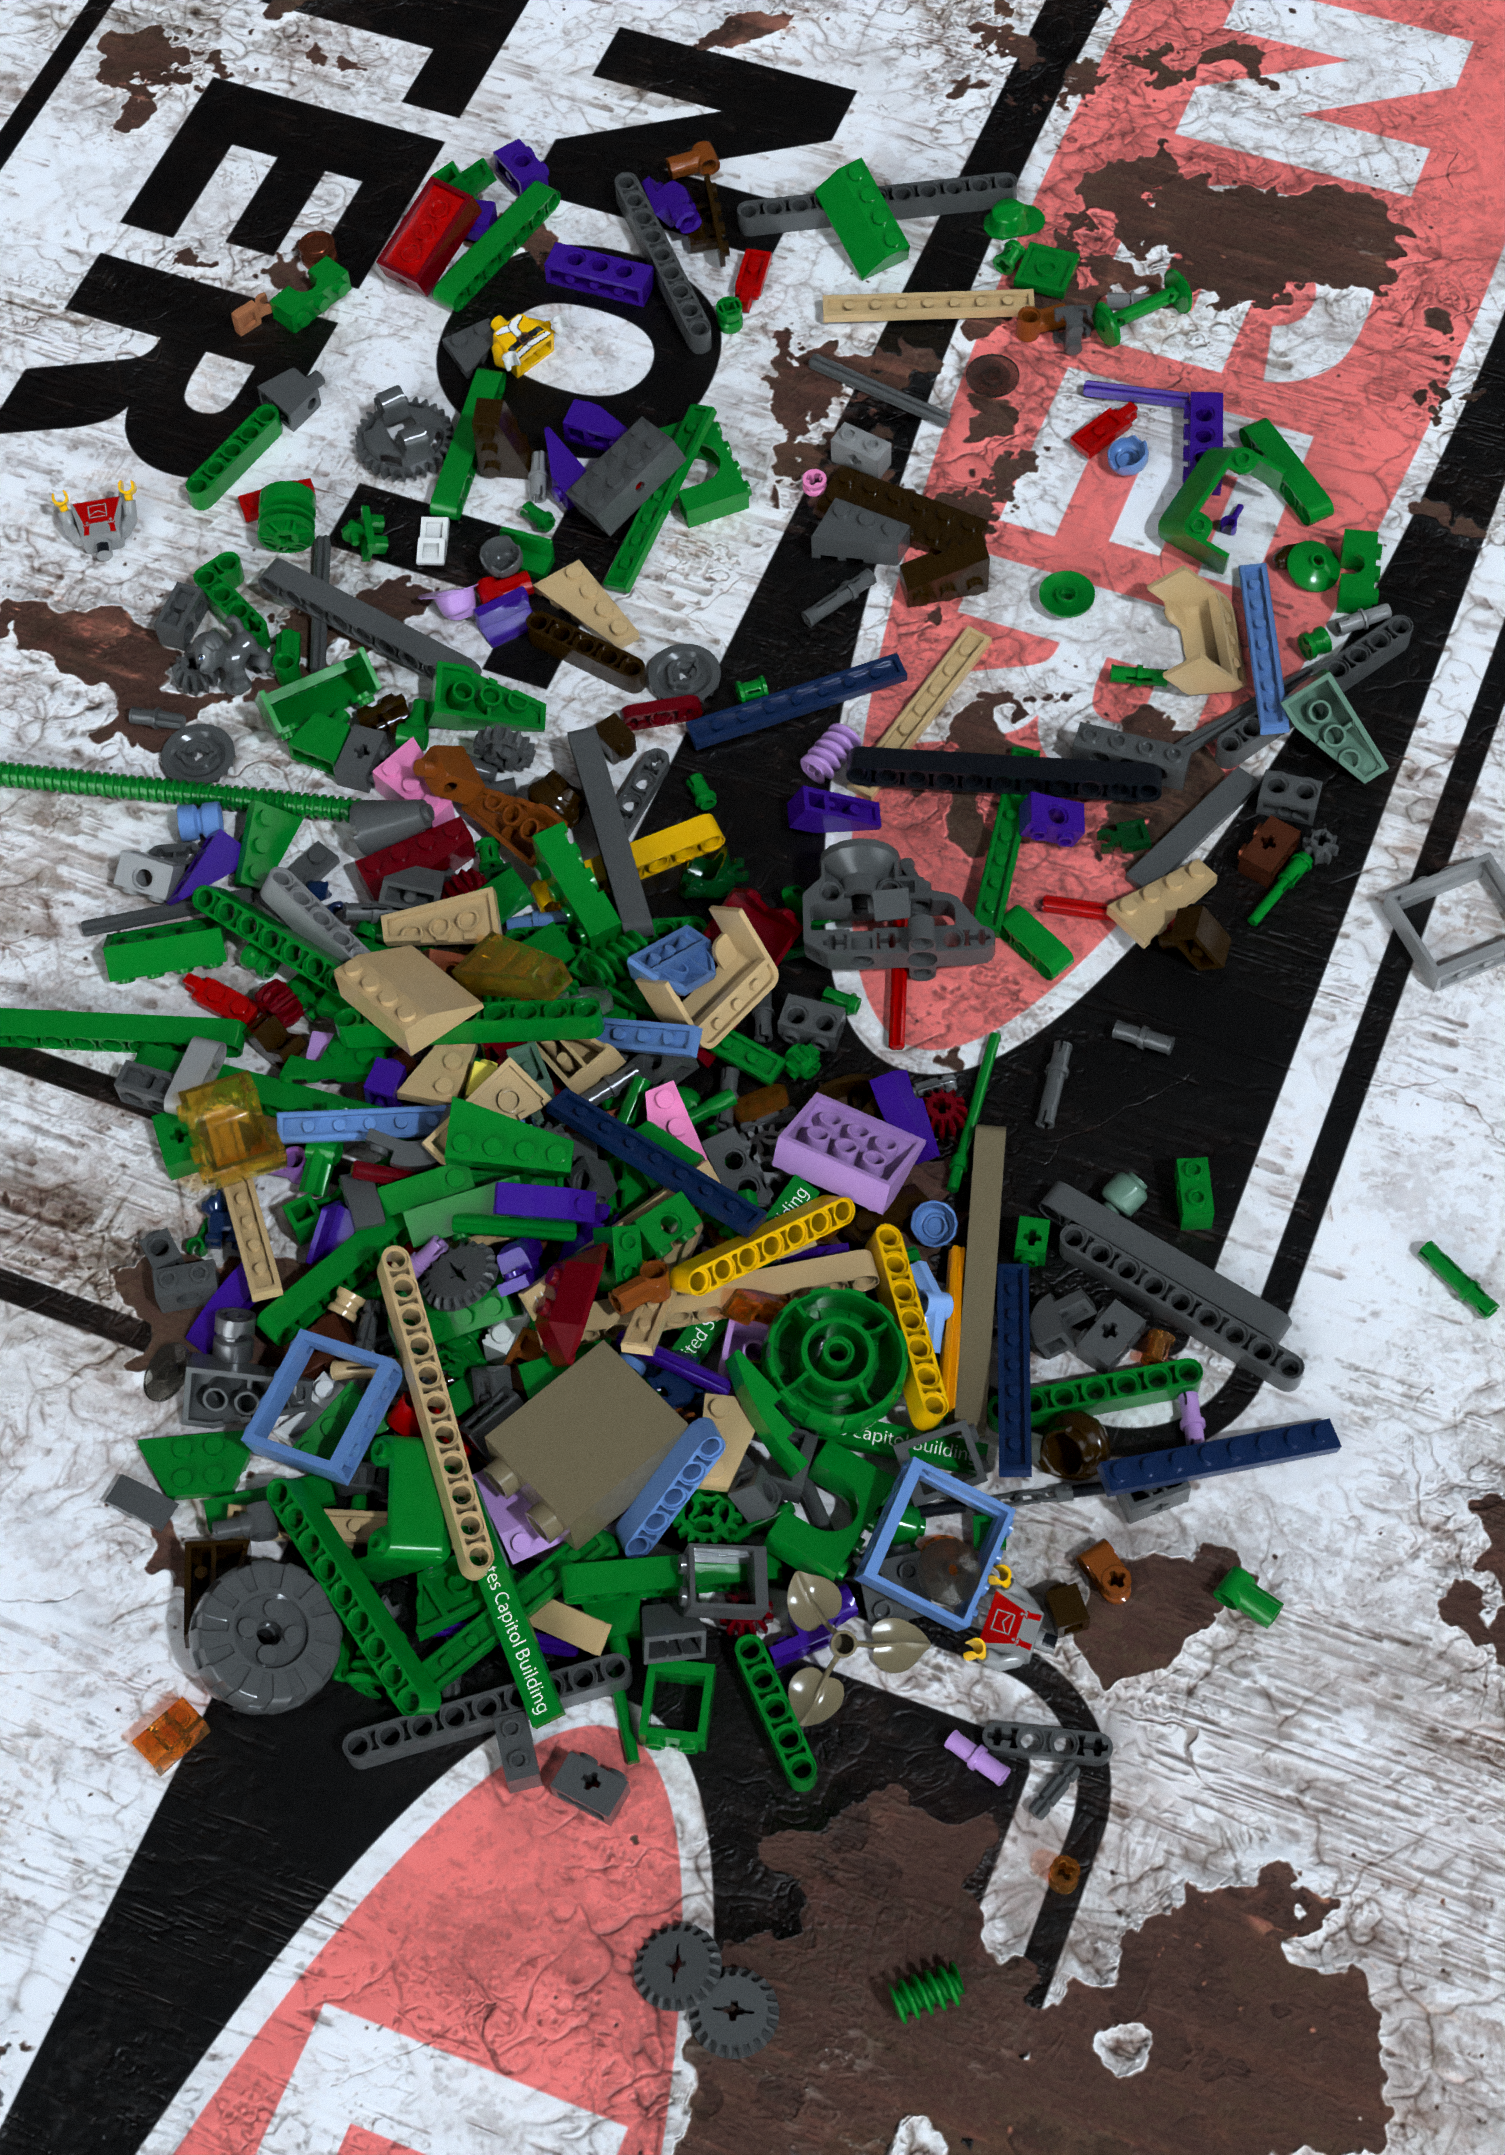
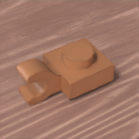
(249, 315)

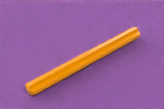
(952, 1329)

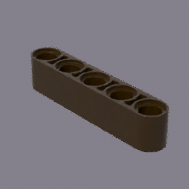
(586, 652)

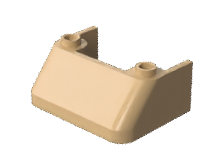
(1207, 632)
(740, 983)

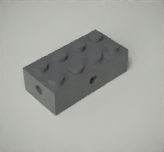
(625, 476)

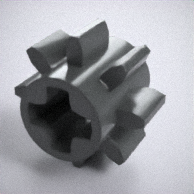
(1320, 846)

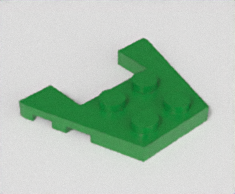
(337, 1061)

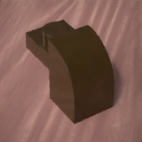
(273, 1040)

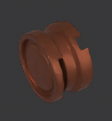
(315, 247)

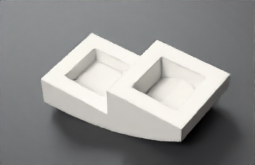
(433, 541)

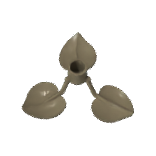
(813, 1602)

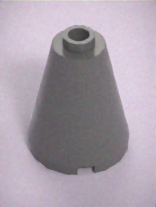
(388, 822)

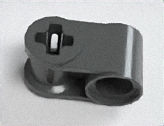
(365, 1482)

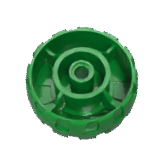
(829, 1393)

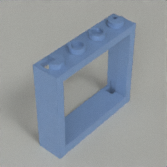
(361, 1426)
(884, 1531)

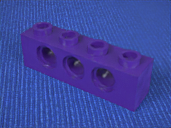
(599, 274)
(1203, 429)

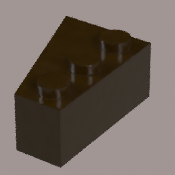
(498, 441)
(947, 575)
(204, 1564)

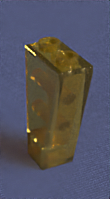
(511, 970)

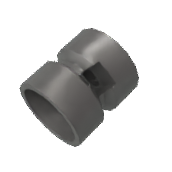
(233, 1336)

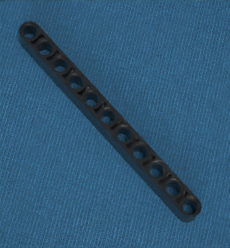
(1004, 774)

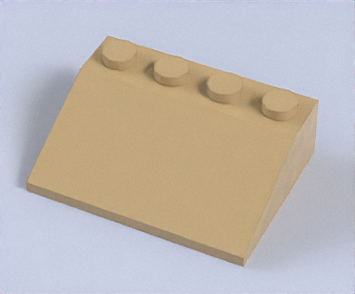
(405, 995)

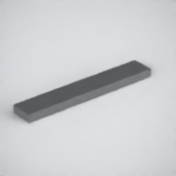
(1194, 828)

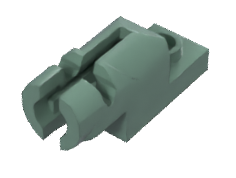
(530, 1060)

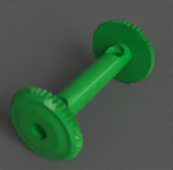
(1176, 292)

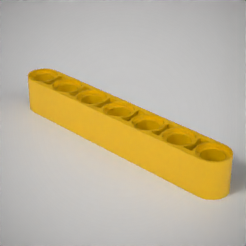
(652, 854)
(765, 1245)
(898, 1293)

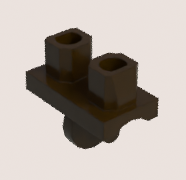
(384, 715)

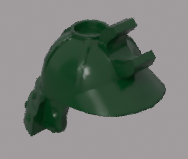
(711, 877)

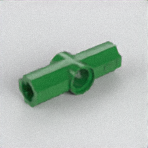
(321, 1162)

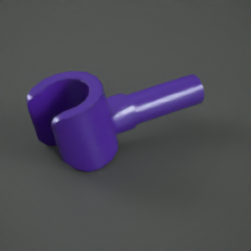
(1232, 520)

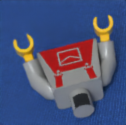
(100, 523)
(1010, 1627)

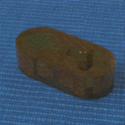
(761, 1103)

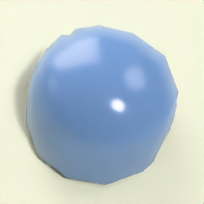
(1128, 456)
(934, 1223)

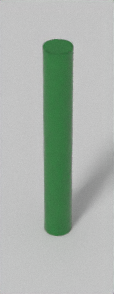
(625, 1722)

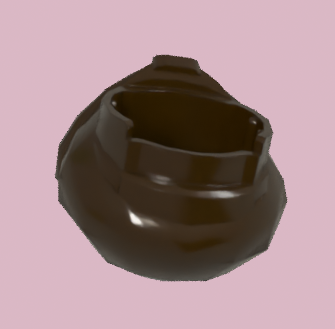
(560, 796)
(1074, 1446)

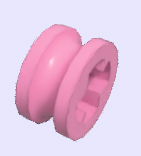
(810, 477)

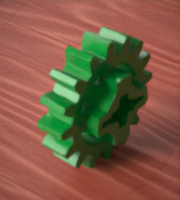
(713, 1525)

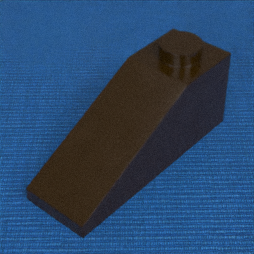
(898, 1214)

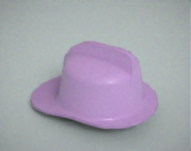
(454, 603)

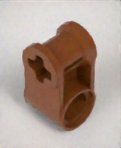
(1103, 1568)

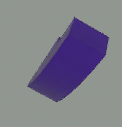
(903, 1110)
(232, 1293)

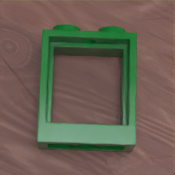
(683, 1673)

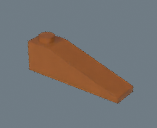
(512, 820)

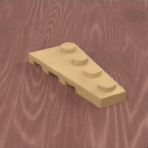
(587, 603)
(1156, 904)
(445, 922)
(505, 1091)

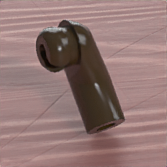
(1281, 556)

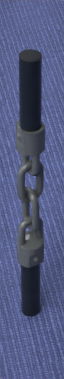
(1062, 1493)

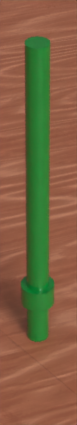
(960, 1160)

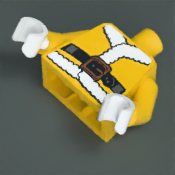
(524, 341)

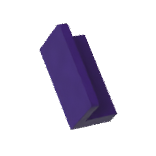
(503, 617)
(331, 1231)

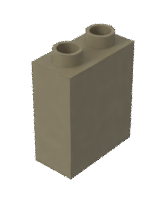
(583, 1446)

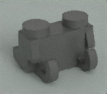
(1074, 328)

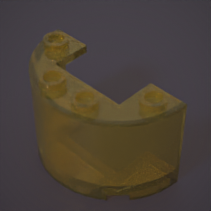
(230, 1132)

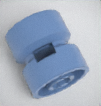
(199, 821)

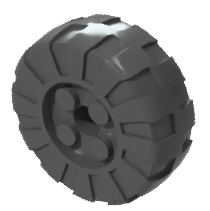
(289, 1613)

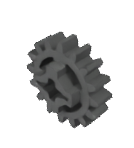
(504, 748)

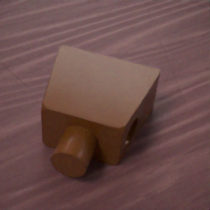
(449, 773)

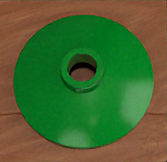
(1309, 574)
(1069, 586)

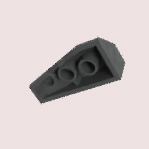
(231, 1392)

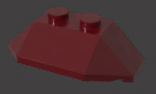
(568, 1301)

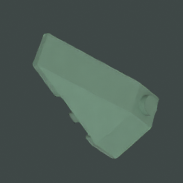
(1329, 721)

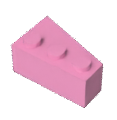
(397, 781)
(668, 1111)

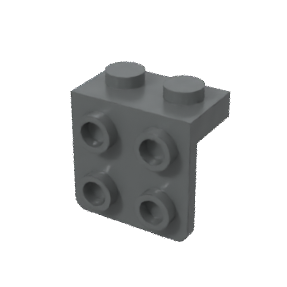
(901, 1569)

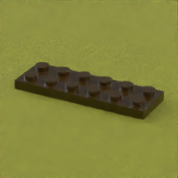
(930, 521)

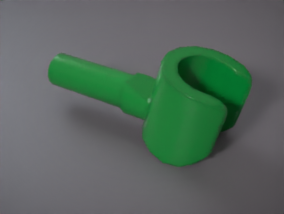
(199, 1240)

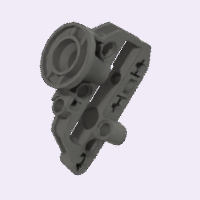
(849, 875)

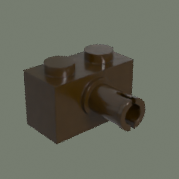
(1198, 938)

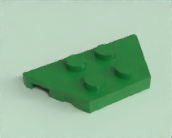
(197, 1463)
(447, 1597)

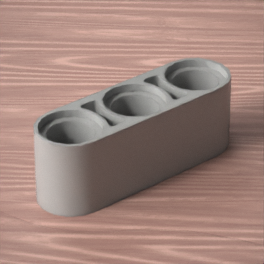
(199, 1066)

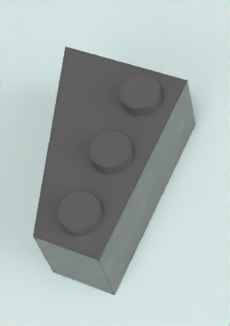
(860, 534)

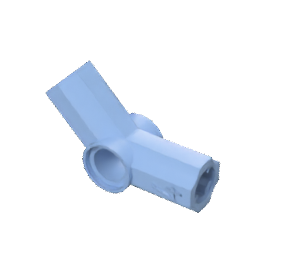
(935, 1304)

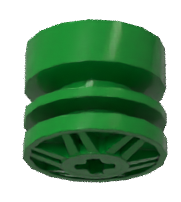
(286, 517)

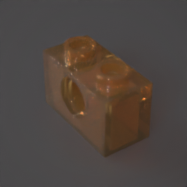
(171, 1736)

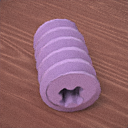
(829, 752)

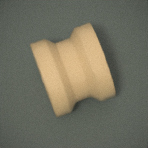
(346, 1304)

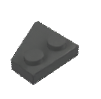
(470, 346)

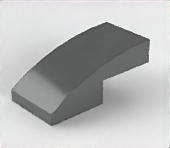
(362, 1202)
(141, 1503)

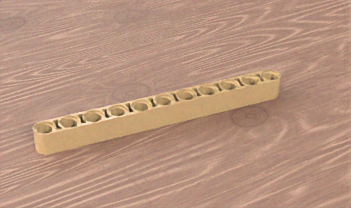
(790, 1280)
(435, 1424)

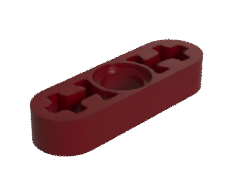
(675, 710)

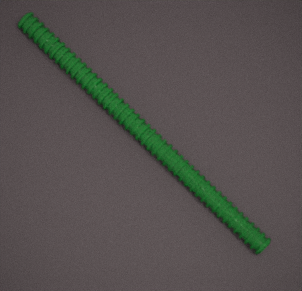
(172, 791)

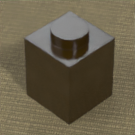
(616, 739)
(1066, 1609)

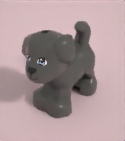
(213, 652)

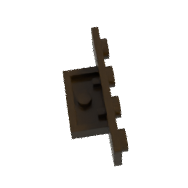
(711, 230)

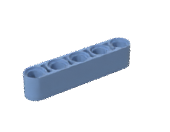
(670, 1488)

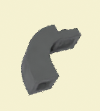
(405, 1154)

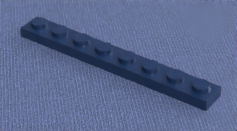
(796, 701)
(656, 1162)
(1014, 1371)
(1218, 1457)

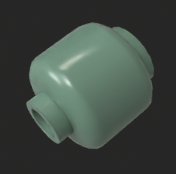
(1124, 1193)

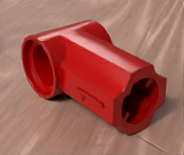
(491, 588)

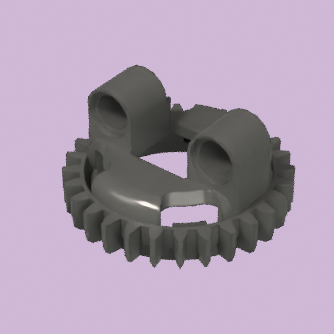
(412, 442)

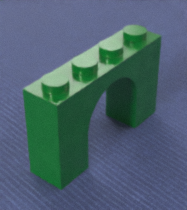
(721, 494)
(515, 896)
(826, 1552)

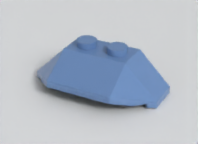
(679, 958)

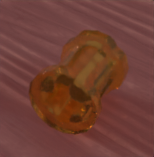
(1158, 1347)
(1070, 1867)

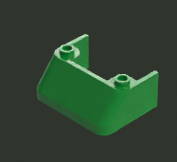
(1187, 526)
(322, 692)
(416, 1523)

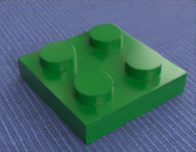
(1046, 270)

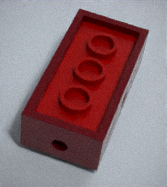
(429, 236)

